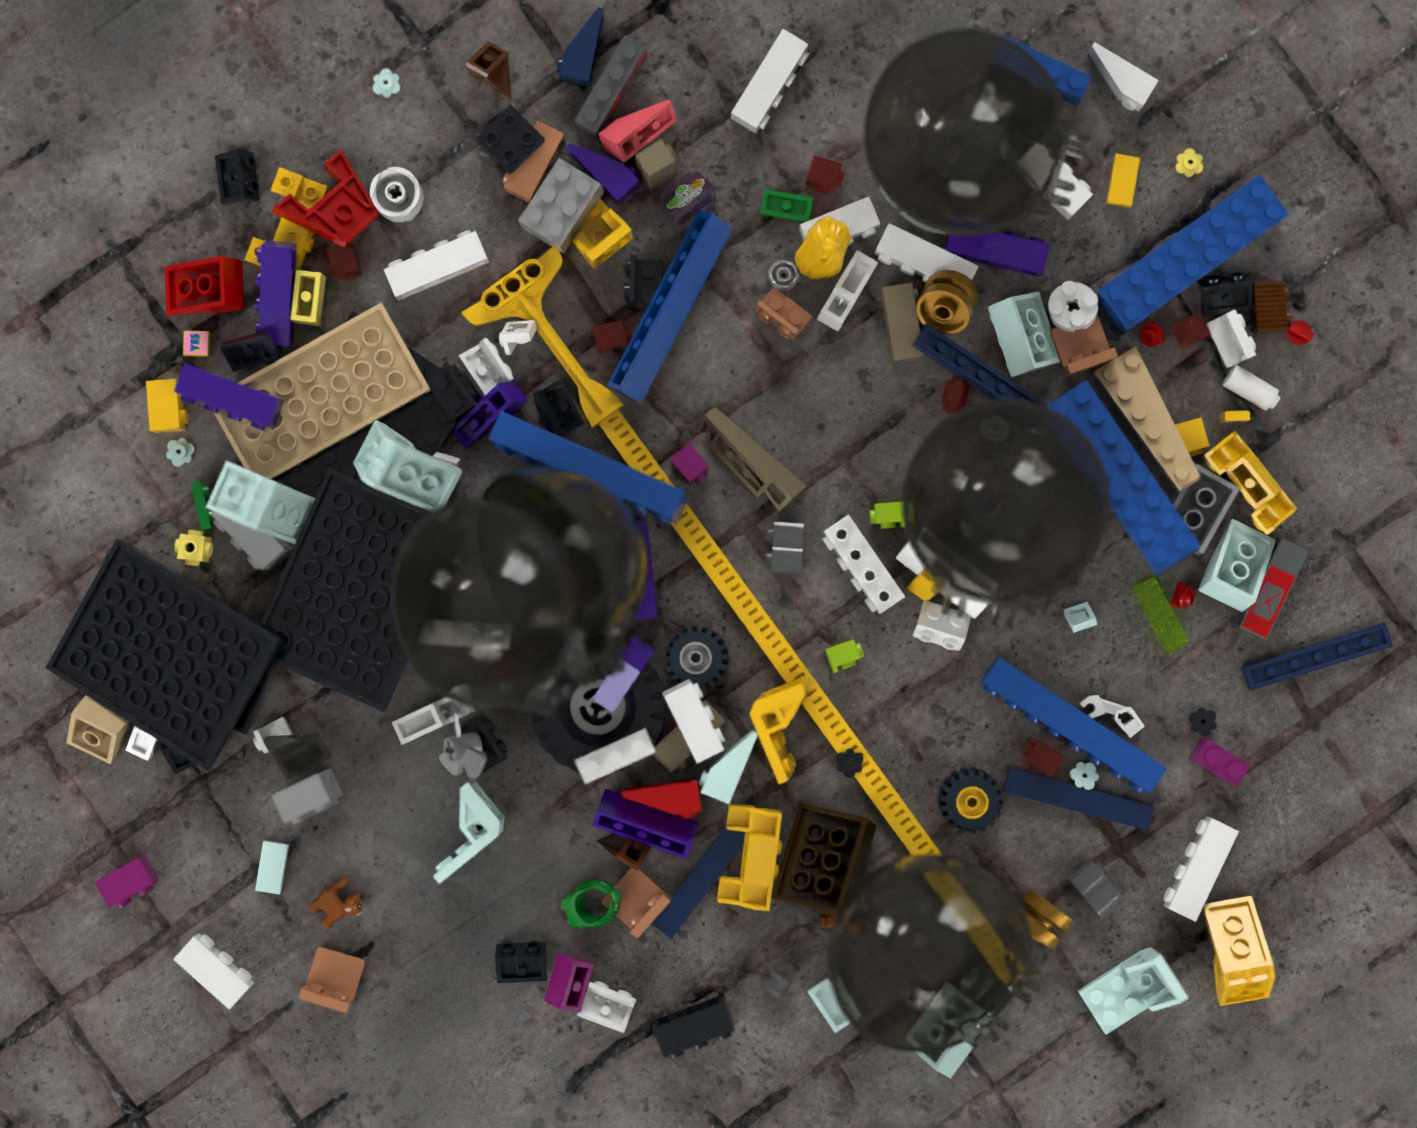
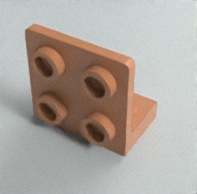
(783, 314)
(1082, 348)
(640, 901)
(333, 979)

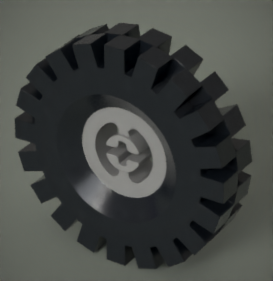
(570, 736)

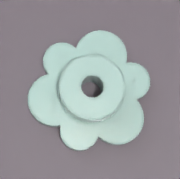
(386, 89)
(186, 451)
(1090, 776)

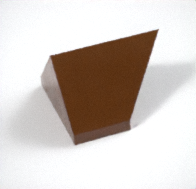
(491, 67)
(625, 849)

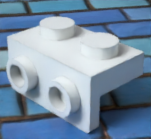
(1231, 338)
(484, 367)
(940, 628)
(607, 1006)

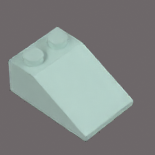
(1238, 566)
(726, 771)

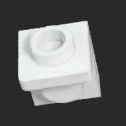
(516, 332)
(276, 728)
(141, 744)

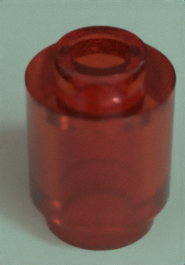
(955, 395)

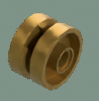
(947, 301)
(1043, 918)

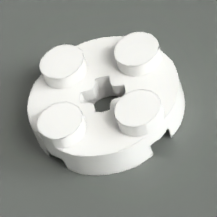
(1077, 319)

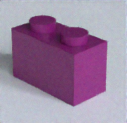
(690, 465)
(1219, 762)
(127, 881)
(568, 982)

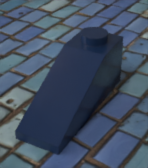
(580, 55)

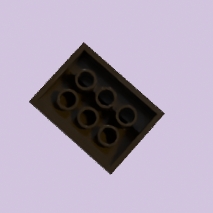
(823, 859)

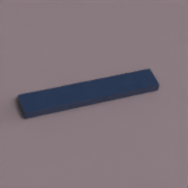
(969, 367)
(1317, 656)
(1078, 799)
(699, 881)

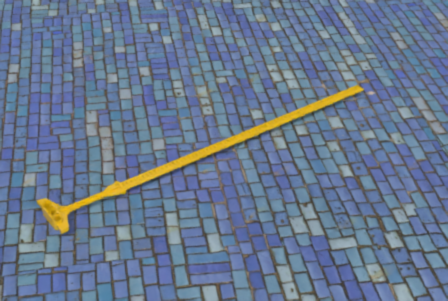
(603, 409)

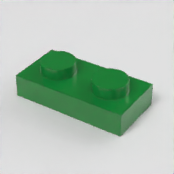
(786, 206)
(201, 495)

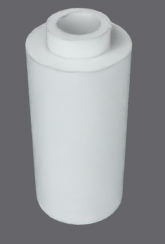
(1251, 388)

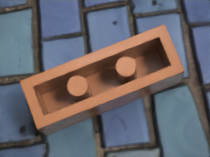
(531, 174)

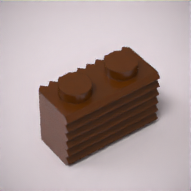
(1270, 307)

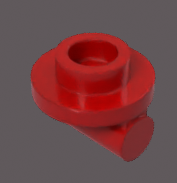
(1299, 332)
(1151, 334)
(1183, 596)

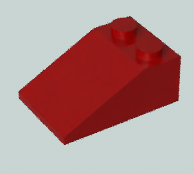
(204, 286)
(673, 796)

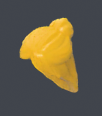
(823, 249)

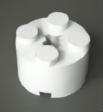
(404, 206)

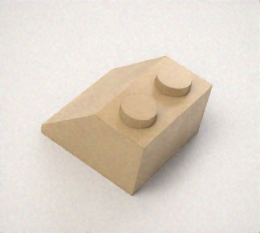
(97, 729)

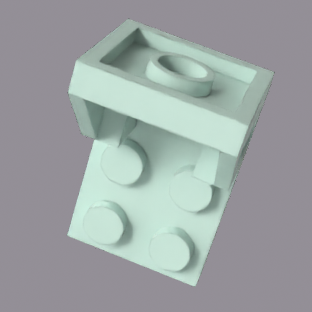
(400, 470)
(260, 503)
(474, 810)
(1131, 988)

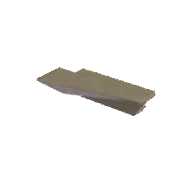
(750, 461)

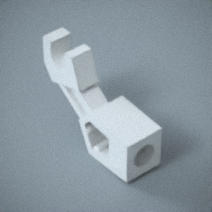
(1101, 706)

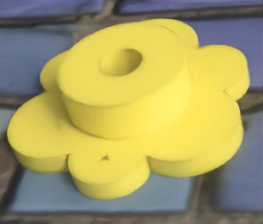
(1189, 169)

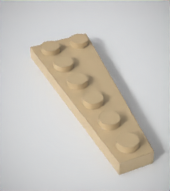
(1141, 405)

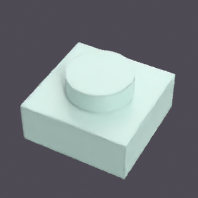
(1080, 617)

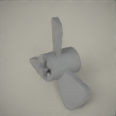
(462, 750)

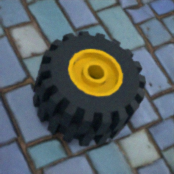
(970, 799)

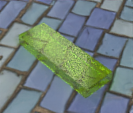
(1160, 615)

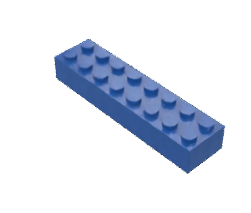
(1191, 254)
(549, 450)
(1134, 492)

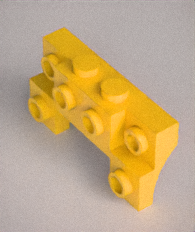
(308, 194)
(1253, 479)
(758, 860)

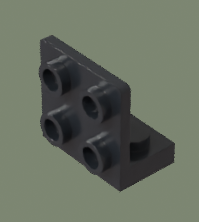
(510, 139)
(644, 281)

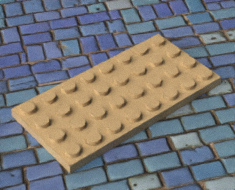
(327, 393)

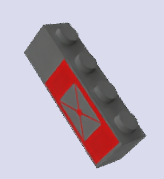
(611, 86)
(1279, 581)

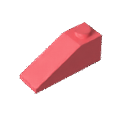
(634, 131)

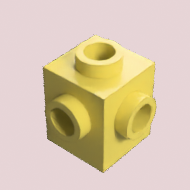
(202, 550)

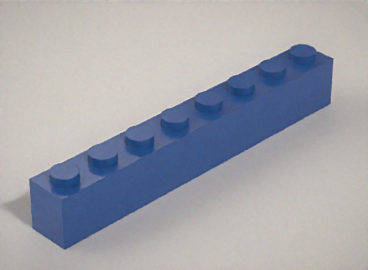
(670, 306)
(1073, 725)

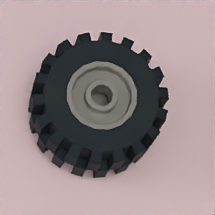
(697, 656)

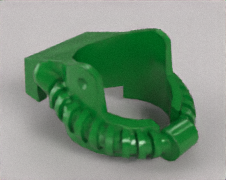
(576, 912)

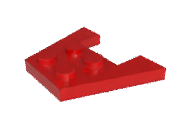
(340, 213)

